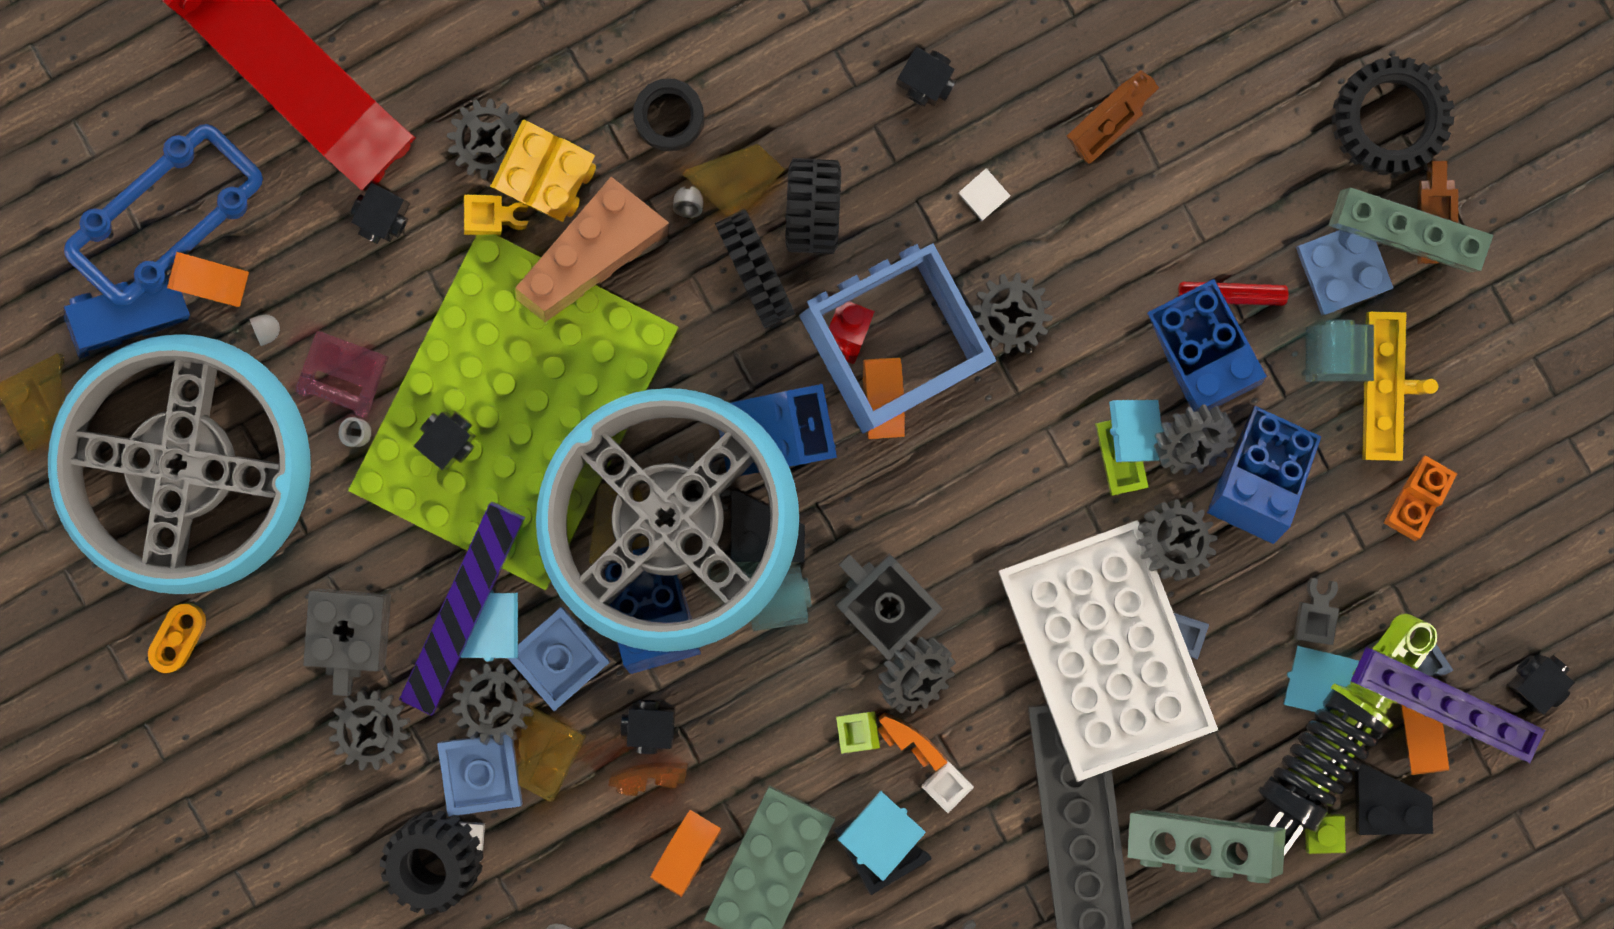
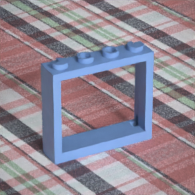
(950, 303)

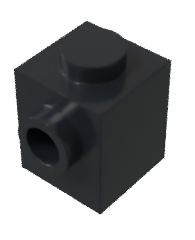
(927, 77)
(379, 214)
(446, 439)
(1541, 682)
(648, 727)

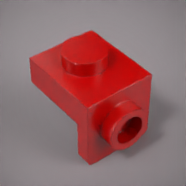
(850, 328)

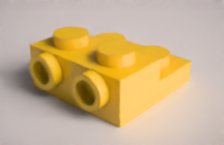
(544, 171)

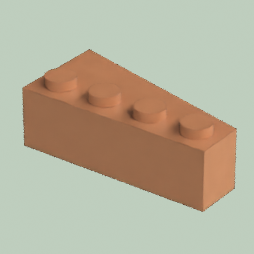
(597, 242)

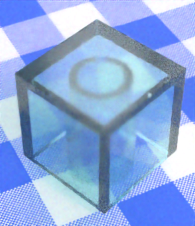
(1340, 352)
(787, 605)

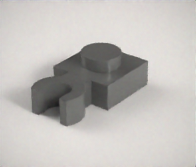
(1316, 619)

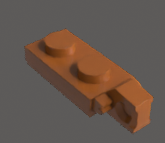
(1112, 117)
(1437, 197)

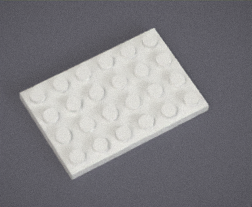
(1107, 651)

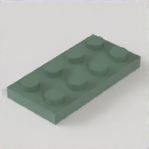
(770, 864)

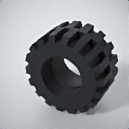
(813, 205)
(417, 884)

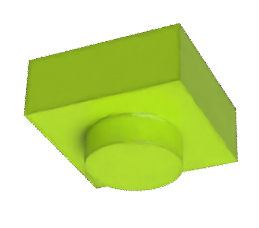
(858, 732)
(1329, 837)

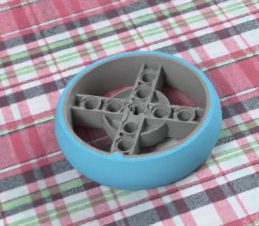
(164, 567)
(591, 593)

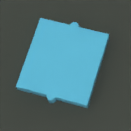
(1135, 429)
(496, 629)
(1314, 675)
(881, 835)

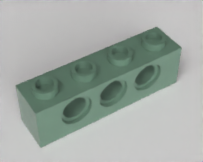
(1410, 230)
(1263, 844)

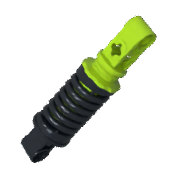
(1349, 720)

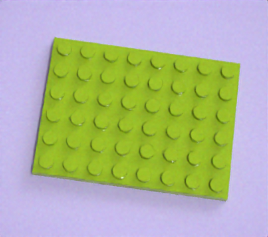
(519, 388)

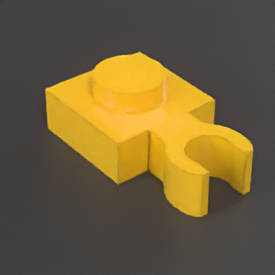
(486, 215)

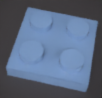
(1343, 270)
(559, 658)
(479, 775)

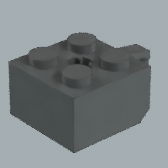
(863, 603)
(331, 648)

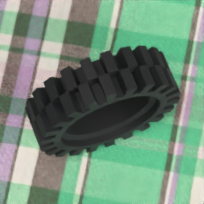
(1426, 88)
(755, 268)

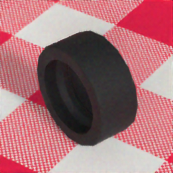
(668, 86)

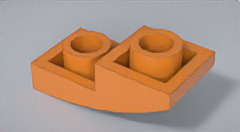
(207, 279)
(882, 385)
(1419, 498)
(903, 734)
(1424, 743)
(685, 853)

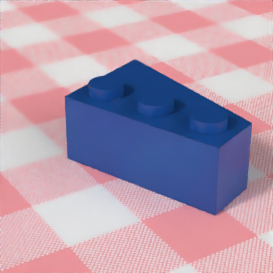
(102, 323)

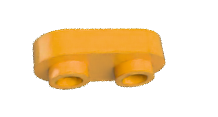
(177, 636)

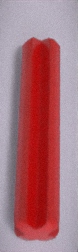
(1245, 293)

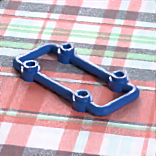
(150, 275)

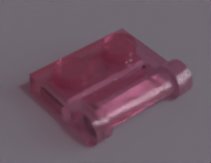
(347, 363)

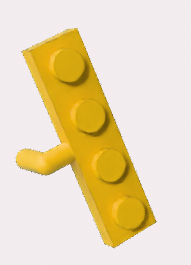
(1385, 395)

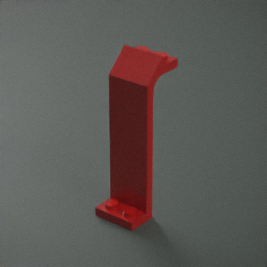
(302, 84)

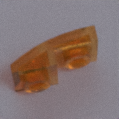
(636, 778)

